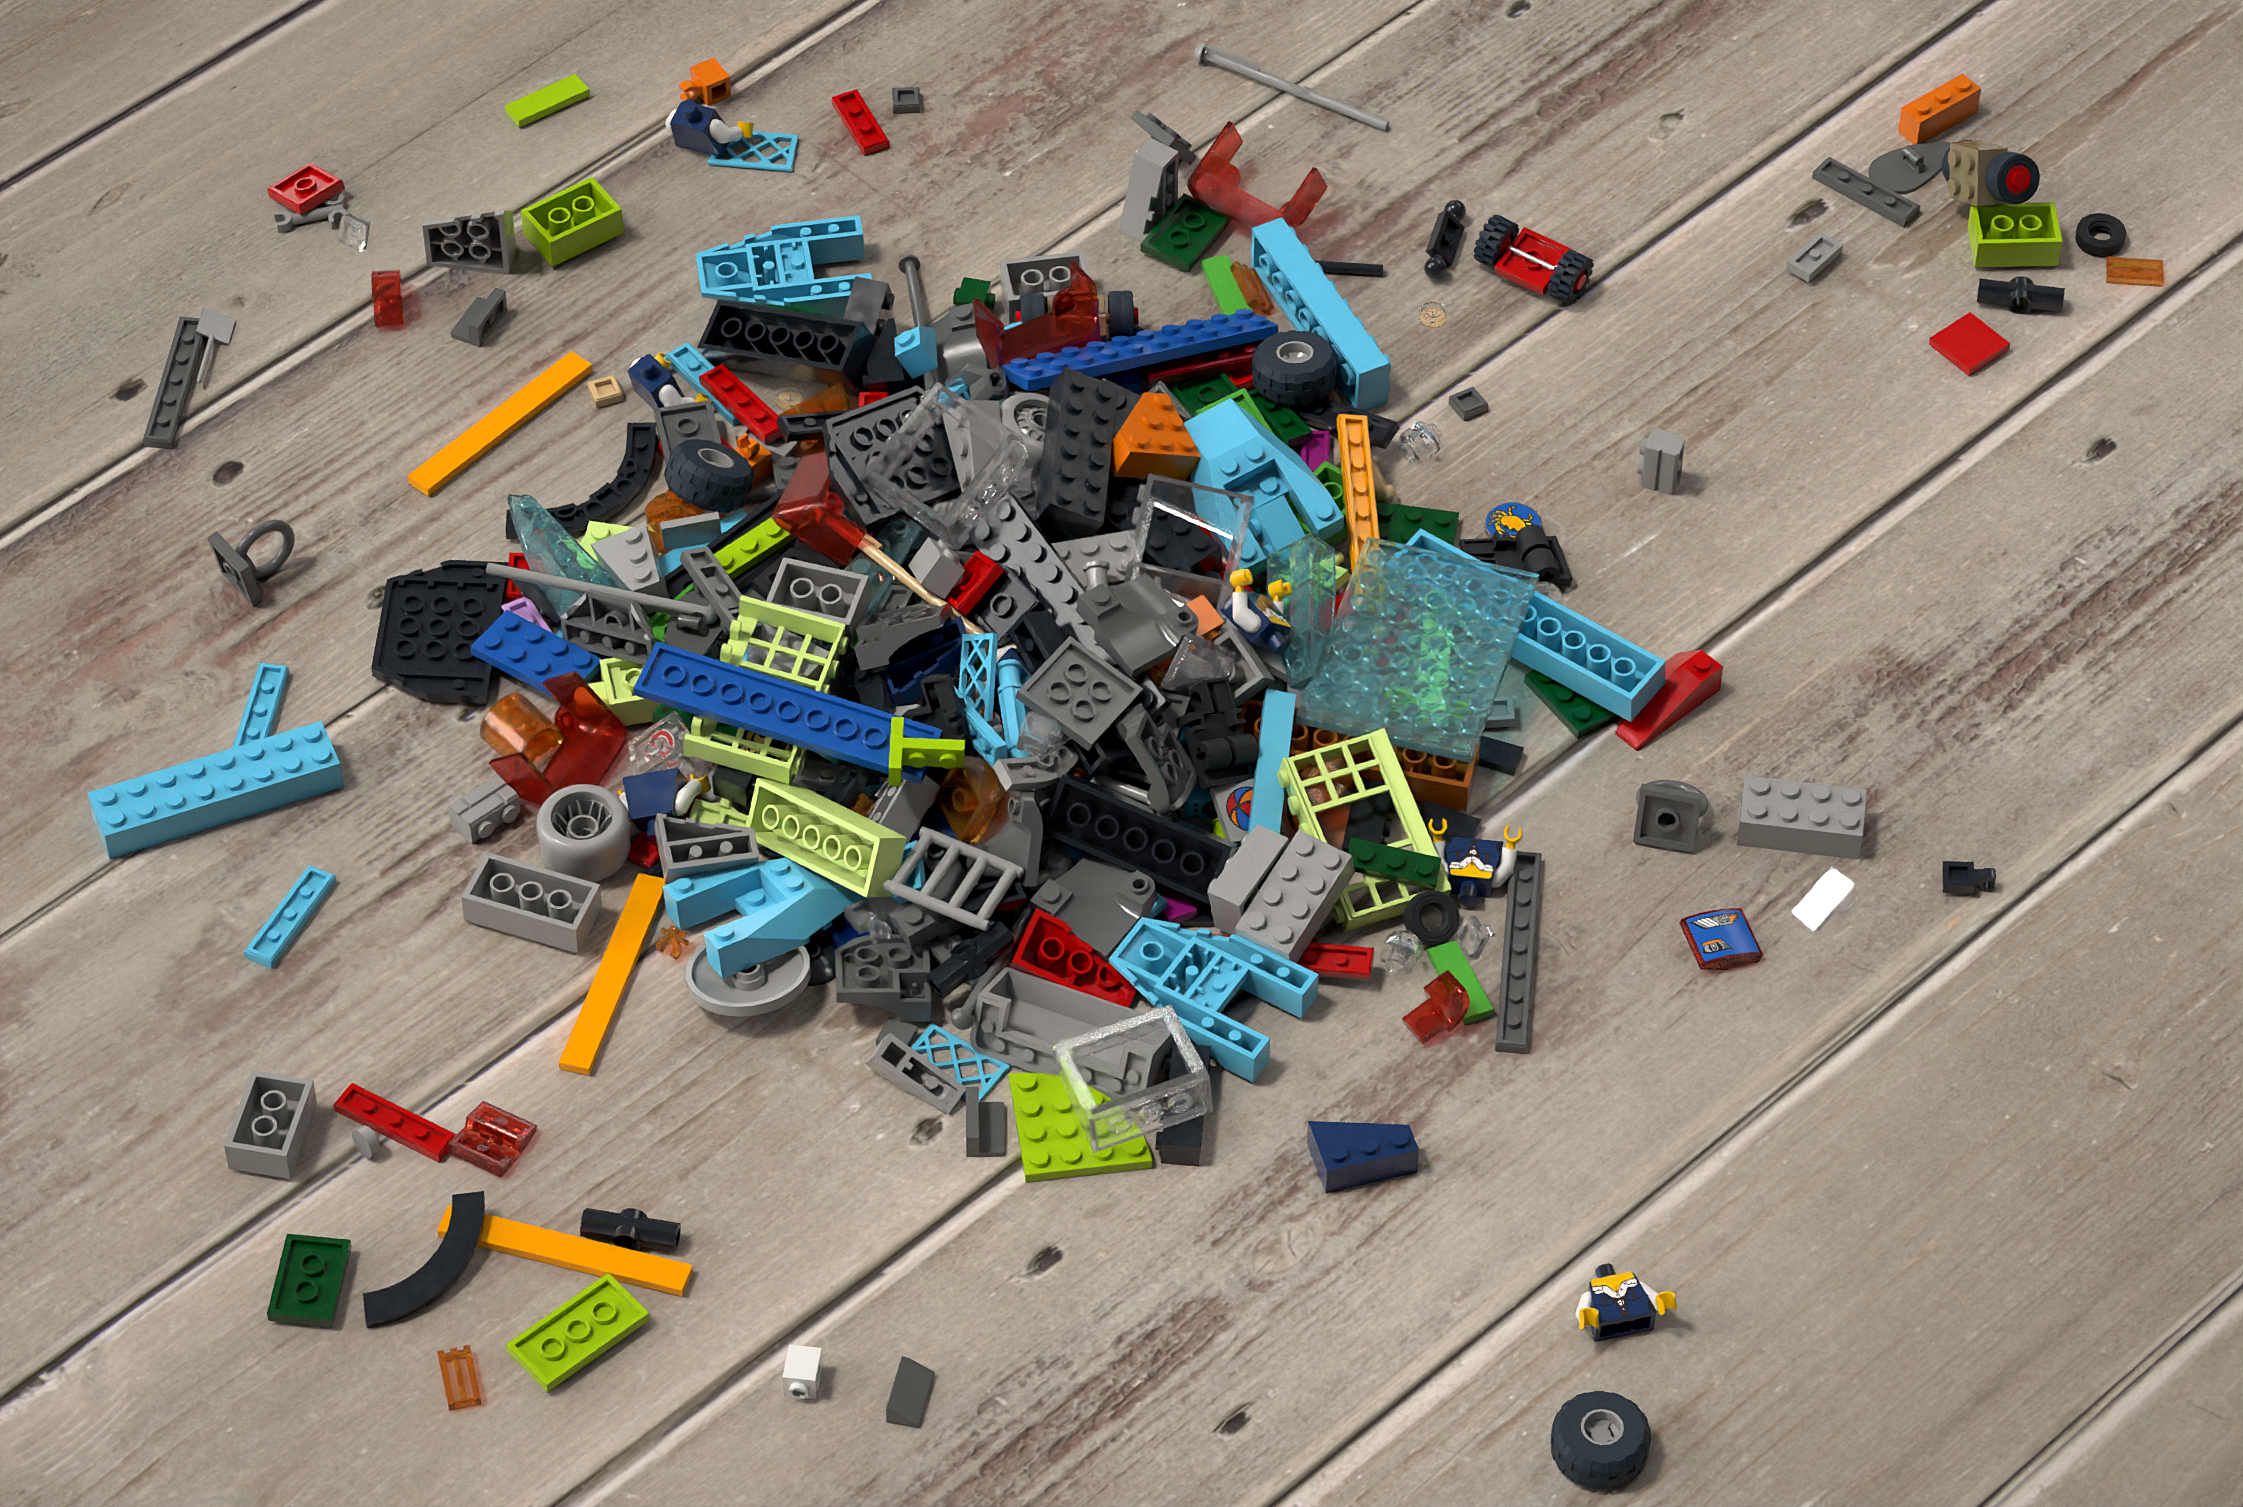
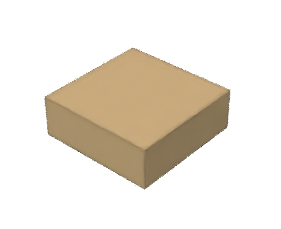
(605, 391)

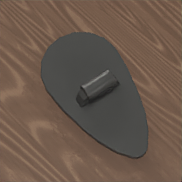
(1909, 166)
(691, 632)

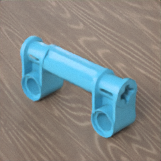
(1011, 679)

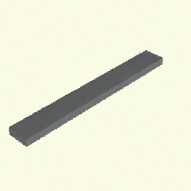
(1518, 954)

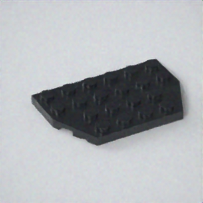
(862, 433)
(430, 630)

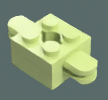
(617, 689)

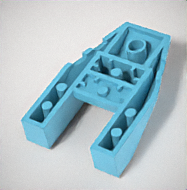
(778, 269)
(1252, 461)
(778, 904)
(1200, 977)

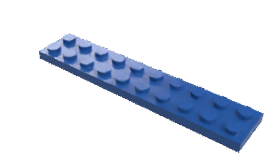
(1142, 349)
(775, 708)

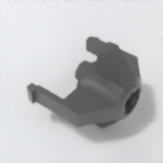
(982, 382)

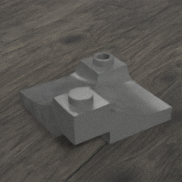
(955, 346)
(1136, 622)
(887, 631)
(1160, 757)
(1014, 835)
(1098, 902)
(918, 923)
(885, 976)

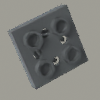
(1164, 135)

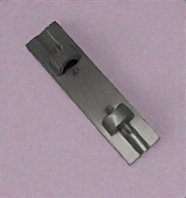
(715, 585)

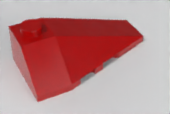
(1689, 682)
(1059, 956)

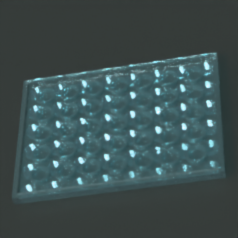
(1419, 648)

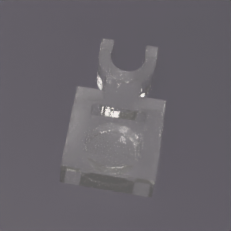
(869, 917)

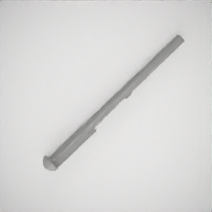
(1250, 69)
(648, 602)

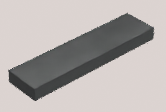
(1866, 192)

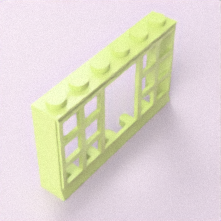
(741, 631)
(1401, 796)

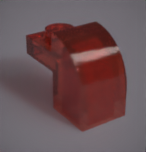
(387, 297)
(1444, 1008)

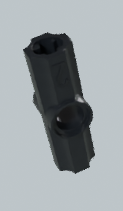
(2020, 295)
(970, 959)
(630, 1229)

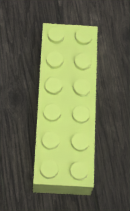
(825, 836)

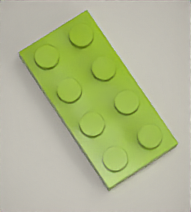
(577, 1332)

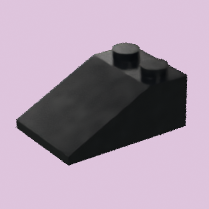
(883, 367)

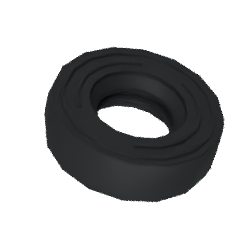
(2099, 247)
(1449, 911)

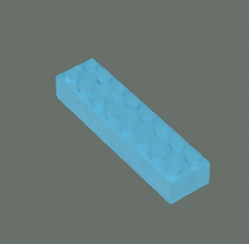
(1316, 307)
(215, 789)

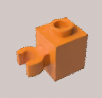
(708, 82)
(757, 456)

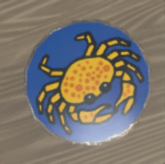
(1510, 518)

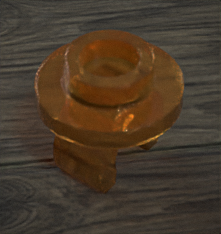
(675, 937)

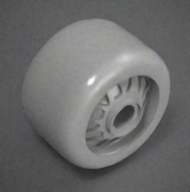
(1027, 417)
(584, 832)

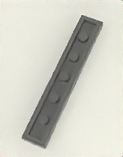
(174, 385)

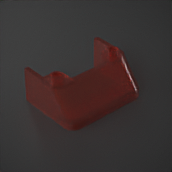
(1217, 180)
(1069, 325)
(815, 513)
(586, 754)

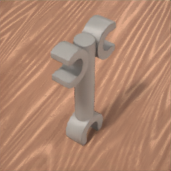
(332, 210)

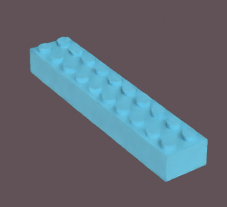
(1578, 650)

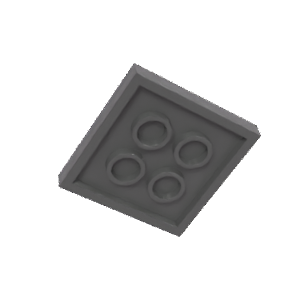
(1079, 693)

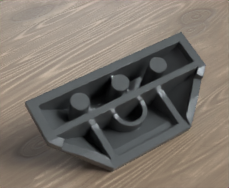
(609, 627)

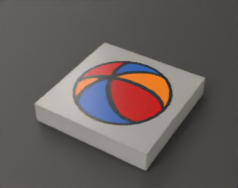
(1233, 809)

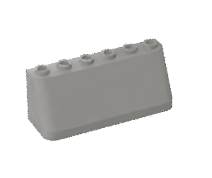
(1025, 1015)

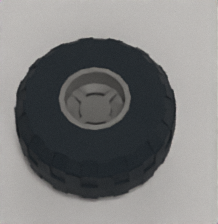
(1294, 368)
(709, 475)
(1600, 1440)

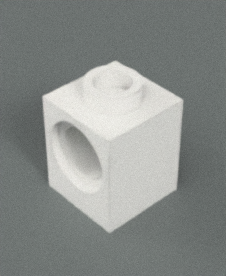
(802, 1372)

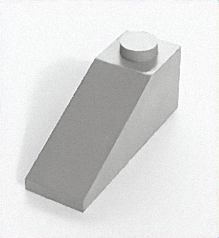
(915, 1074)

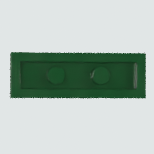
(1282, 421)
(1394, 863)

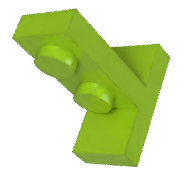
(921, 752)

